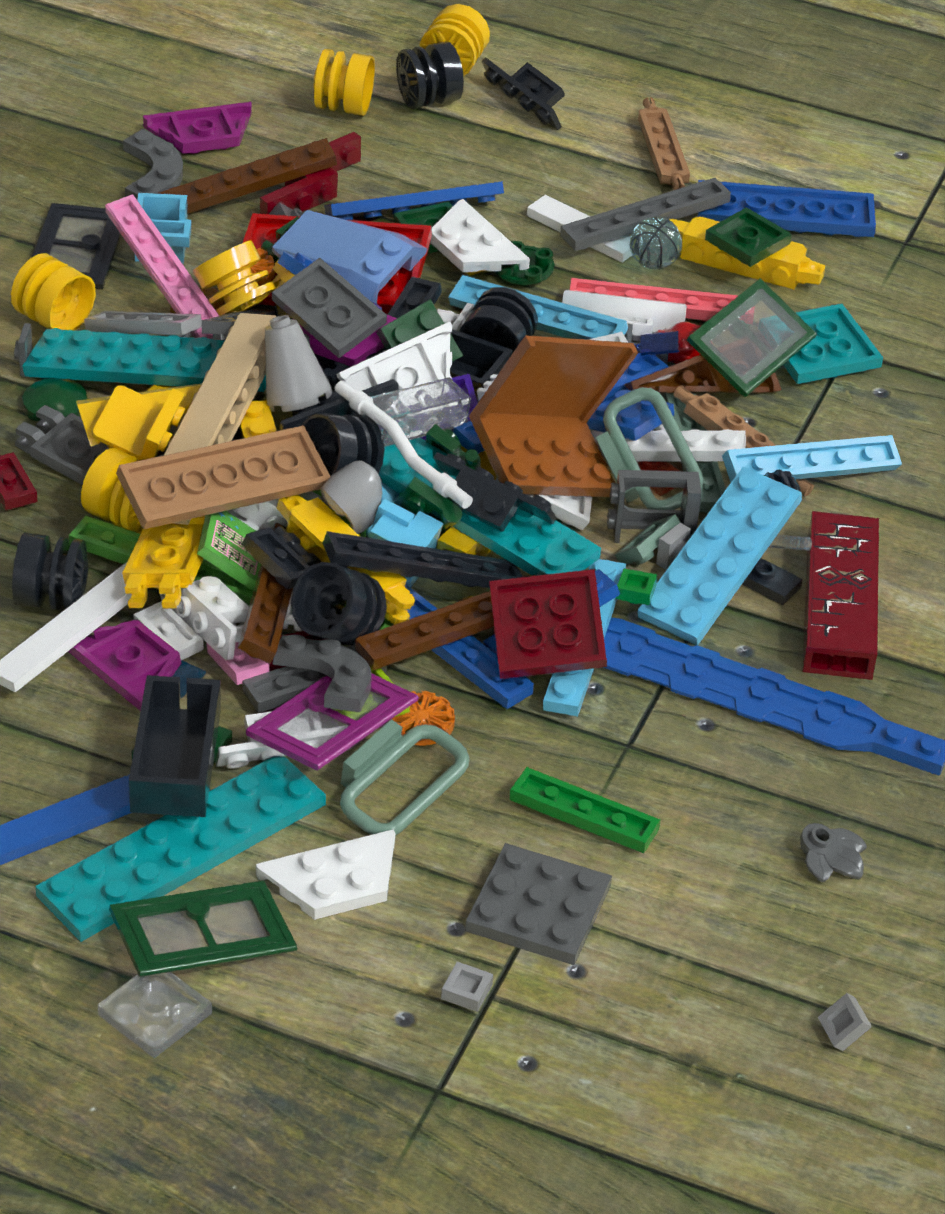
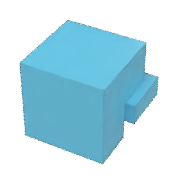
(170, 218)
(397, 525)

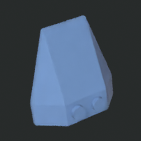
(354, 250)

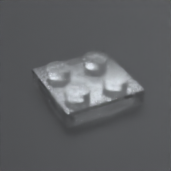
(155, 1011)

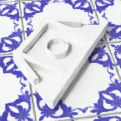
(474, 242)
(410, 363)
(335, 875)

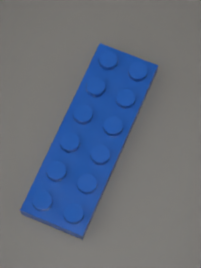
(801, 208)

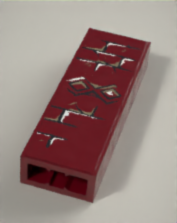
(841, 596)

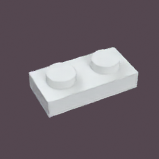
(171, 629)

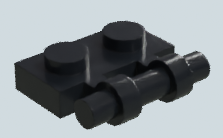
(280, 554)

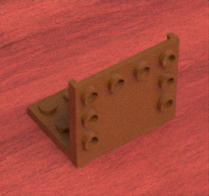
(539, 413)

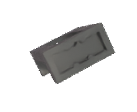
(628, 518)

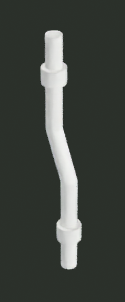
(442, 482)

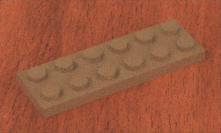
(222, 477)

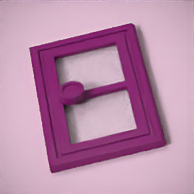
(320, 734)

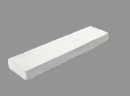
(555, 214)

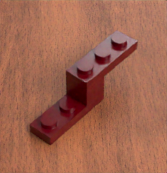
(319, 186)

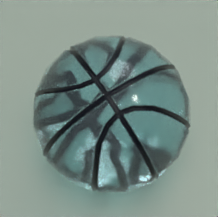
(655, 243)

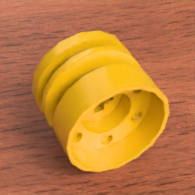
(463, 29)
(340, 81)
(234, 279)
(53, 293)
(104, 494)

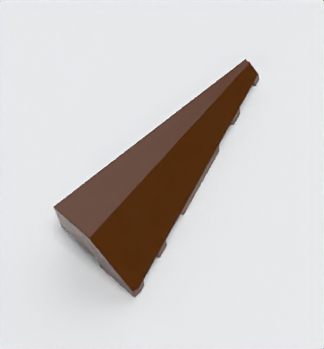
(697, 377)

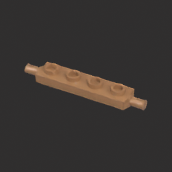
(663, 145)
(716, 417)

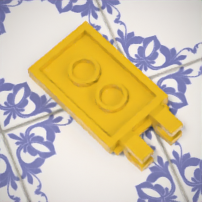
(163, 560)

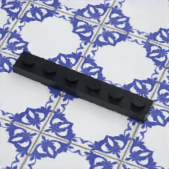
(416, 560)

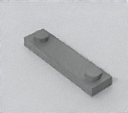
(144, 323)

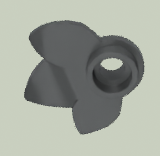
(832, 851)

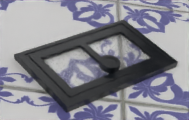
(80, 238)

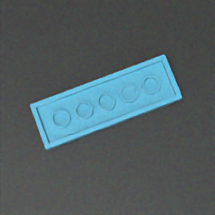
(720, 555)

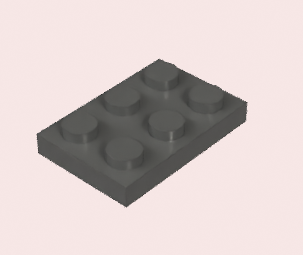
(329, 307)

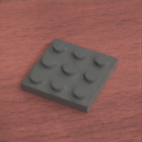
(539, 903)

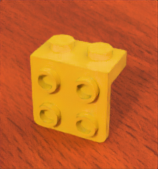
(138, 422)

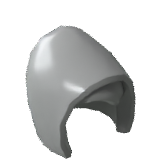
(354, 493)

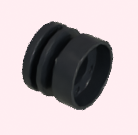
(429, 75)
(501, 318)
(345, 440)
(41, 571)
(338, 603)

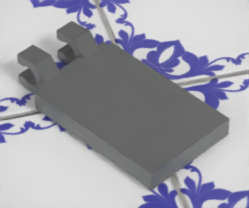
(59, 443)

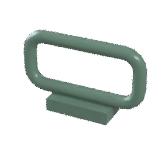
(620, 456)
(380, 754)

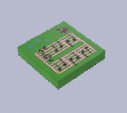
(222, 547)

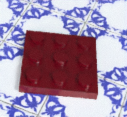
(547, 624)

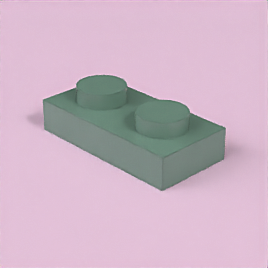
(641, 547)

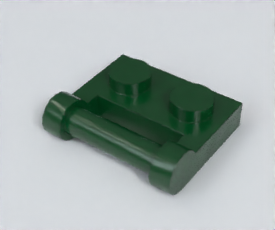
(421, 497)

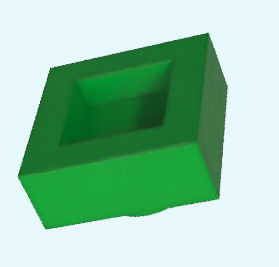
(636, 586)

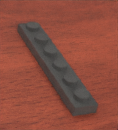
(622, 220)

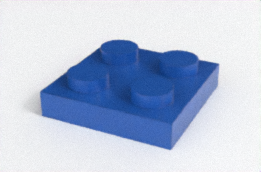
(633, 421)

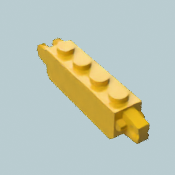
(782, 268)
(310, 524)

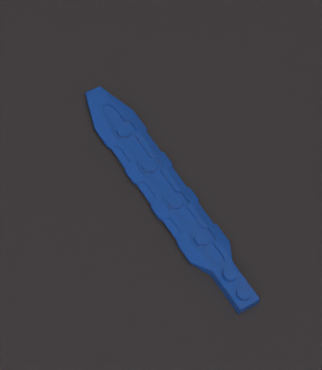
(766, 696)

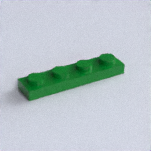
(585, 810)

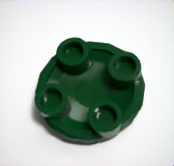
(540, 266)
(54, 393)

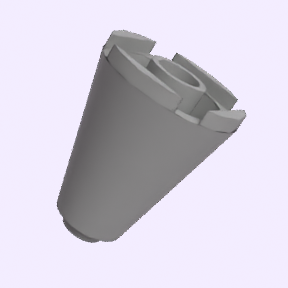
(292, 368)

